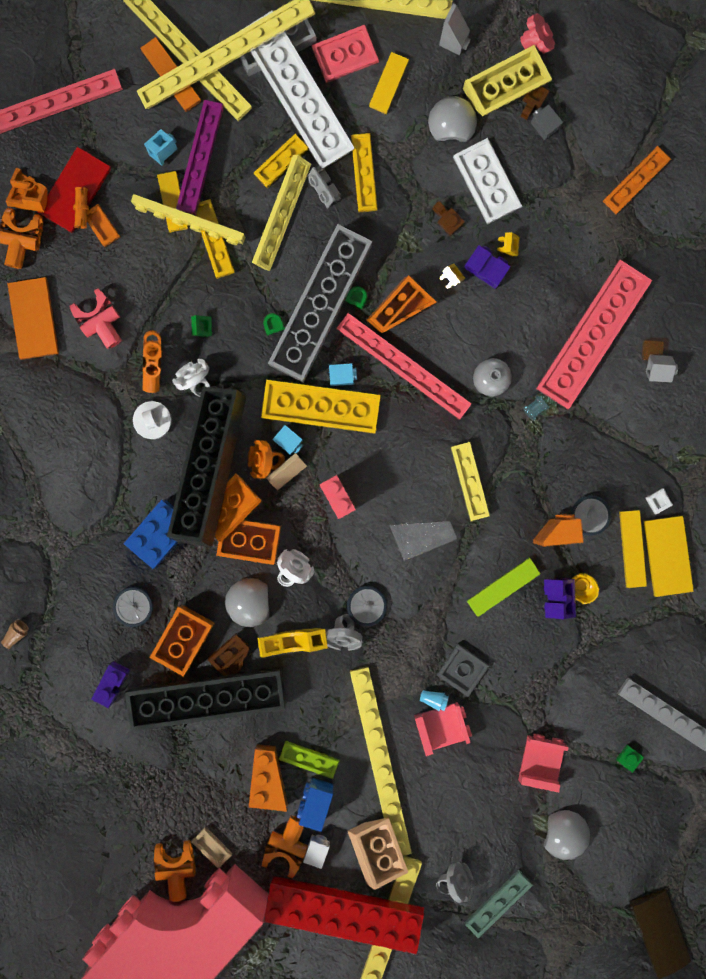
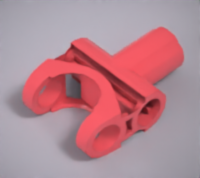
(99, 320)

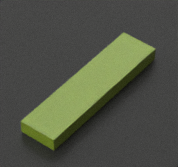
(503, 587)

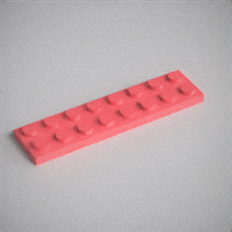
(594, 334)

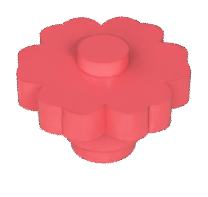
(538, 34)

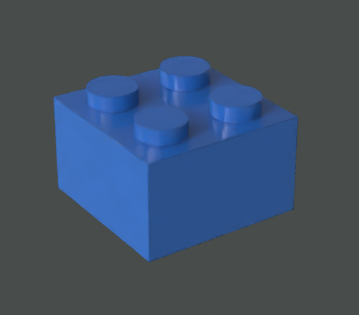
(316, 804)

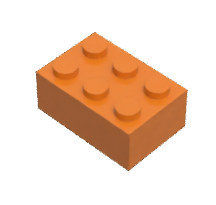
(252, 542)
(182, 640)

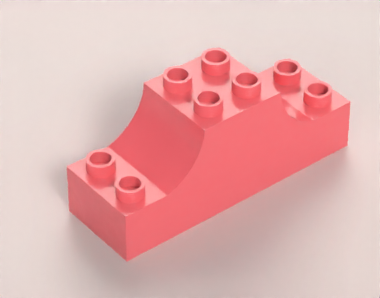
(181, 937)

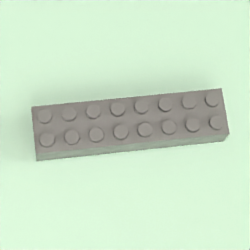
(320, 303)

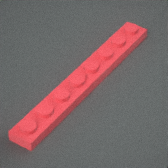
(59, 100)
(403, 366)

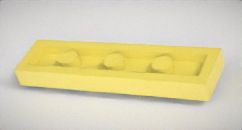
(470, 481)

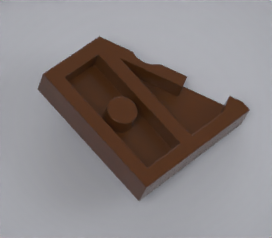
(230, 656)

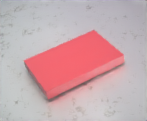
(345, 53)

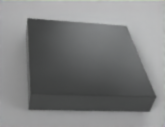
(462, 670)

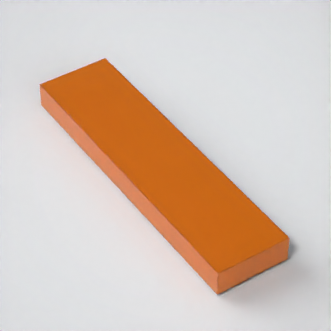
(163, 64)
(636, 179)

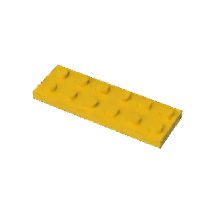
(320, 406)

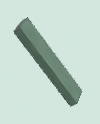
(498, 903)

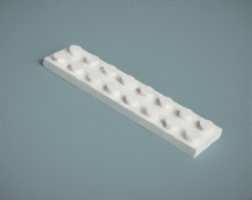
(302, 99)

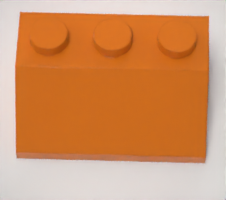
(560, 531)

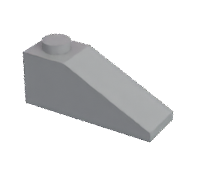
(455, 32)

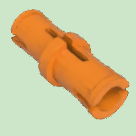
(81, 207)

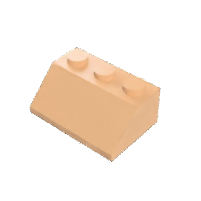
(378, 852)

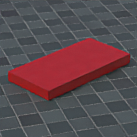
(80, 171)

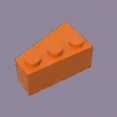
(400, 305)
(267, 783)

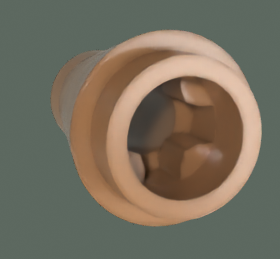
(15, 633)

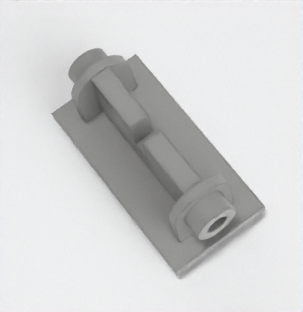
(318, 179)

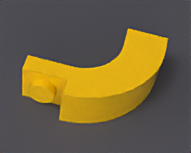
(291, 641)

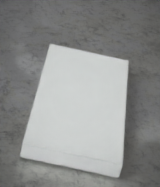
(487, 181)

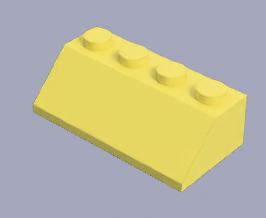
(506, 81)

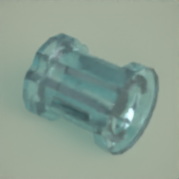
(535, 408)

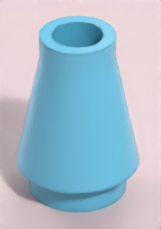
(435, 699)

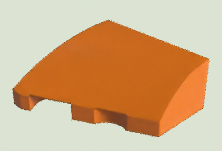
(26, 193)

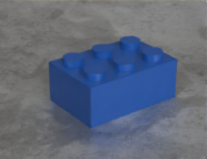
(151, 538)

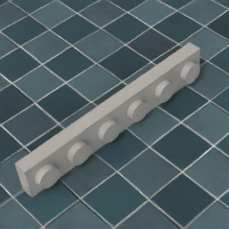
(664, 713)

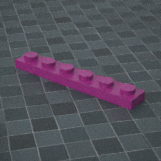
(200, 157)

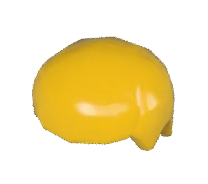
(585, 588)

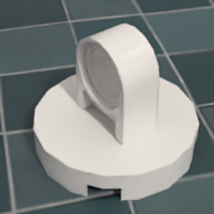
(191, 375)
(152, 420)
(295, 567)

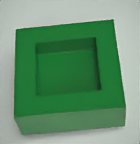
(201, 326)
(629, 758)

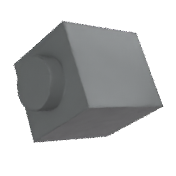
(546, 121)

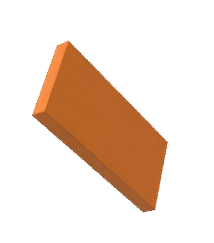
(33, 318)

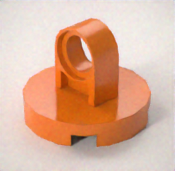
(260, 459)

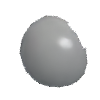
(452, 119)
(248, 602)
(567, 835)

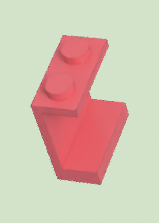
(337, 497)
(442, 727)
(542, 762)

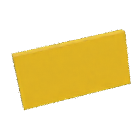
(668, 556)

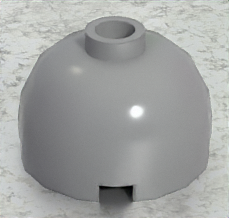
(492, 377)

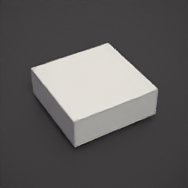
(659, 501)

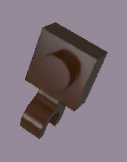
(534, 100)
(450, 220)

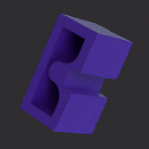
(487, 267)
(560, 598)
(113, 677)

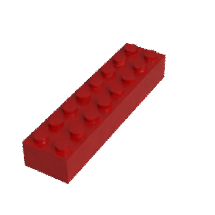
(344, 914)

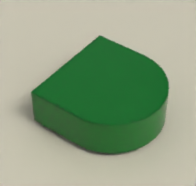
(357, 297)
(273, 324)

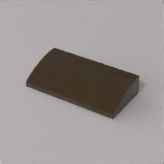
(660, 933)

